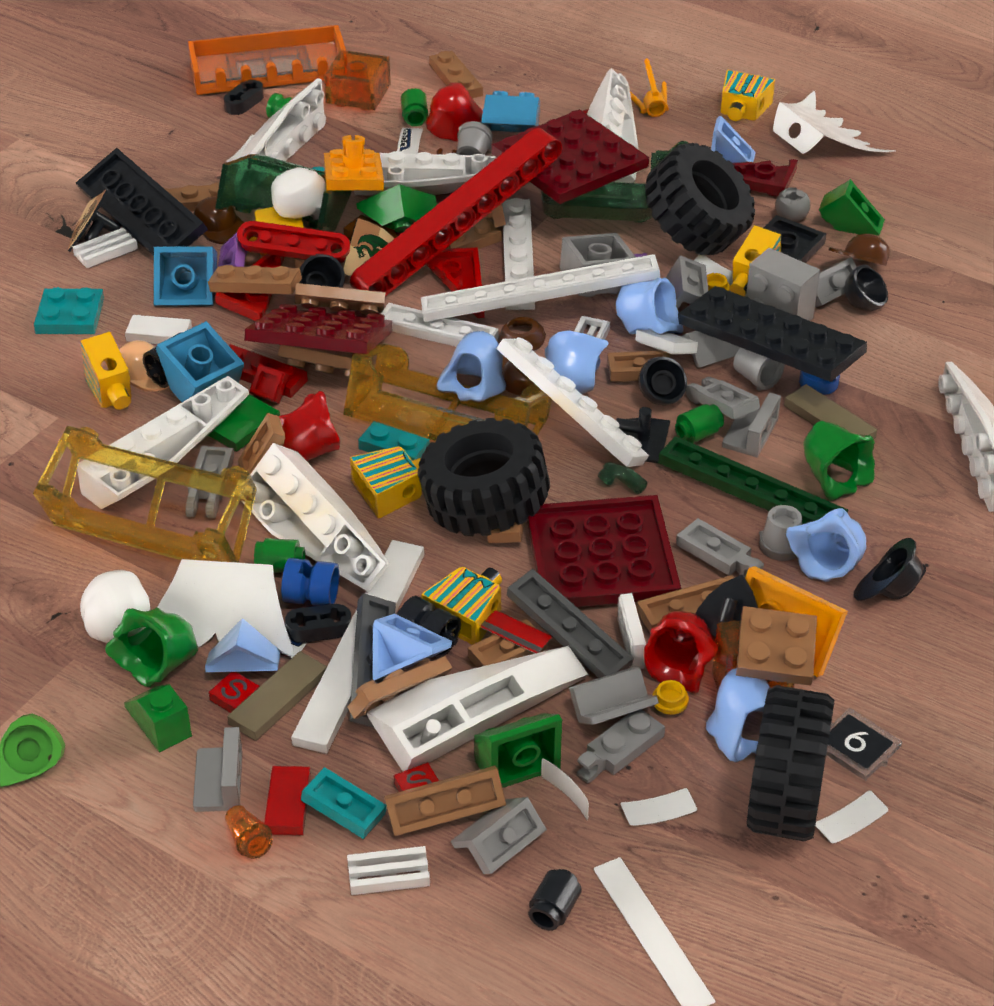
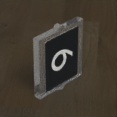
(860, 744)

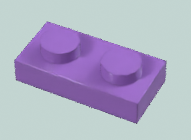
(232, 253)

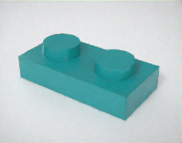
(381, 436)
(343, 802)

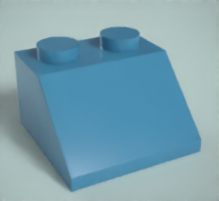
(511, 112)
(183, 275)
(197, 361)

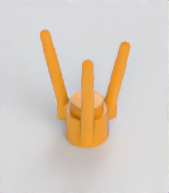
(654, 101)

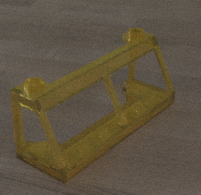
(369, 403)
(204, 546)

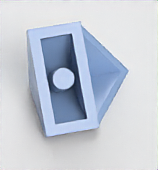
(730, 143)
(402, 644)
(243, 651)

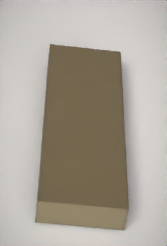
(817, 407)
(277, 695)

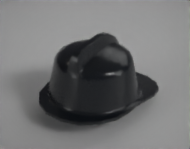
(895, 573)

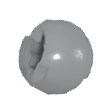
(792, 204)

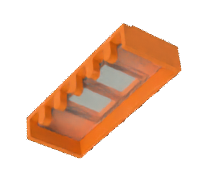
(265, 57)

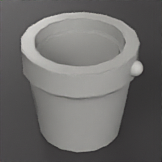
(474, 138)
(758, 369)
(773, 537)

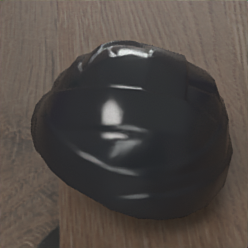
(322, 271)
(866, 289)
(662, 381)

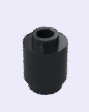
(554, 899)

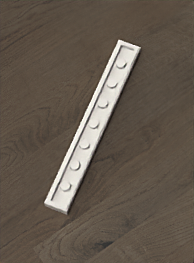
(540, 287)
(333, 694)

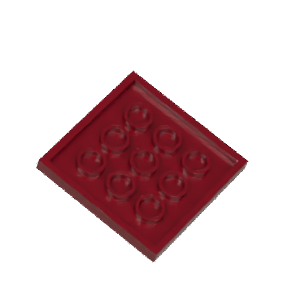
(588, 158)
(320, 329)
(604, 549)

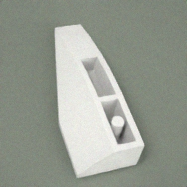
(614, 110)
(290, 125)
(429, 172)
(974, 423)
(164, 438)
(302, 506)
(457, 706)

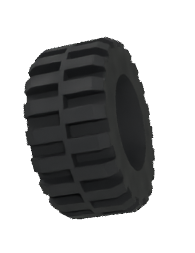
(699, 199)
(484, 476)
(790, 763)

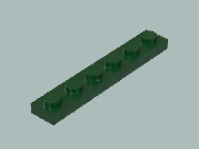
(741, 480)

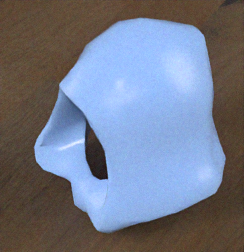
(649, 307)
(477, 357)
(576, 357)
(828, 545)
(734, 702)

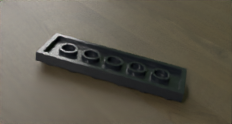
(141, 204)
(773, 333)

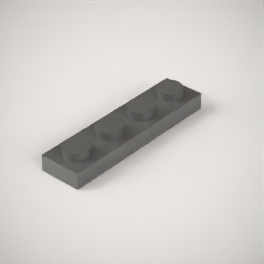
(368, 609)
(568, 625)

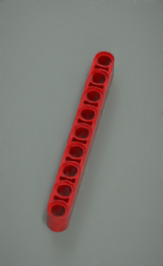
(457, 213)

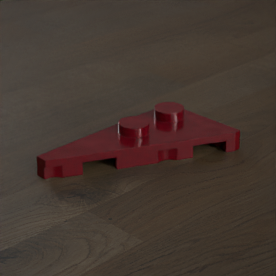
(767, 177)

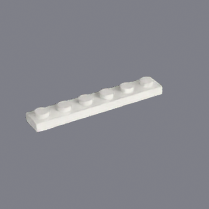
(518, 244)
(578, 406)

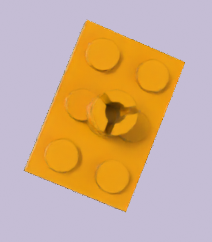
(353, 167)
(781, 595)

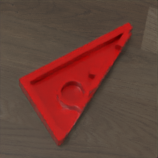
(458, 269)
(250, 304)

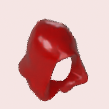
(450, 109)
(310, 428)
(680, 649)

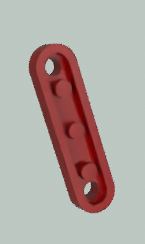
(291, 241)

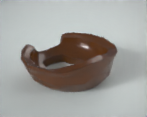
(535, 336)

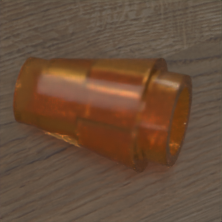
(248, 832)

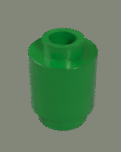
(414, 106)
(699, 423)
(277, 551)

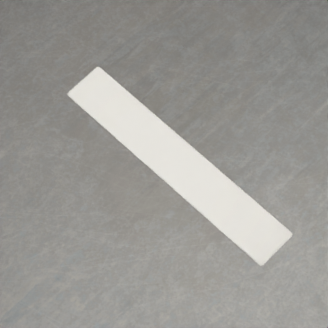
(653, 934)

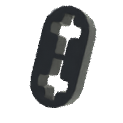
(243, 97)
(317, 623)

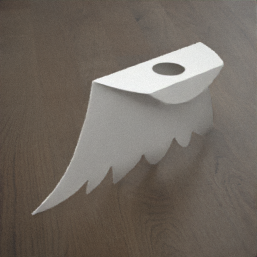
(814, 126)
(220, 594)

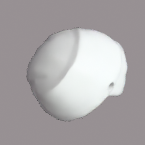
(298, 193)
(108, 599)

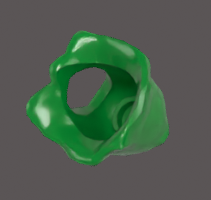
(834, 445)
(156, 649)

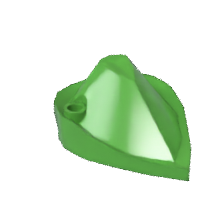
(27, 749)

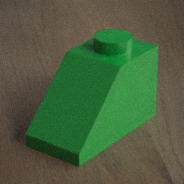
(850, 211)
(161, 716)

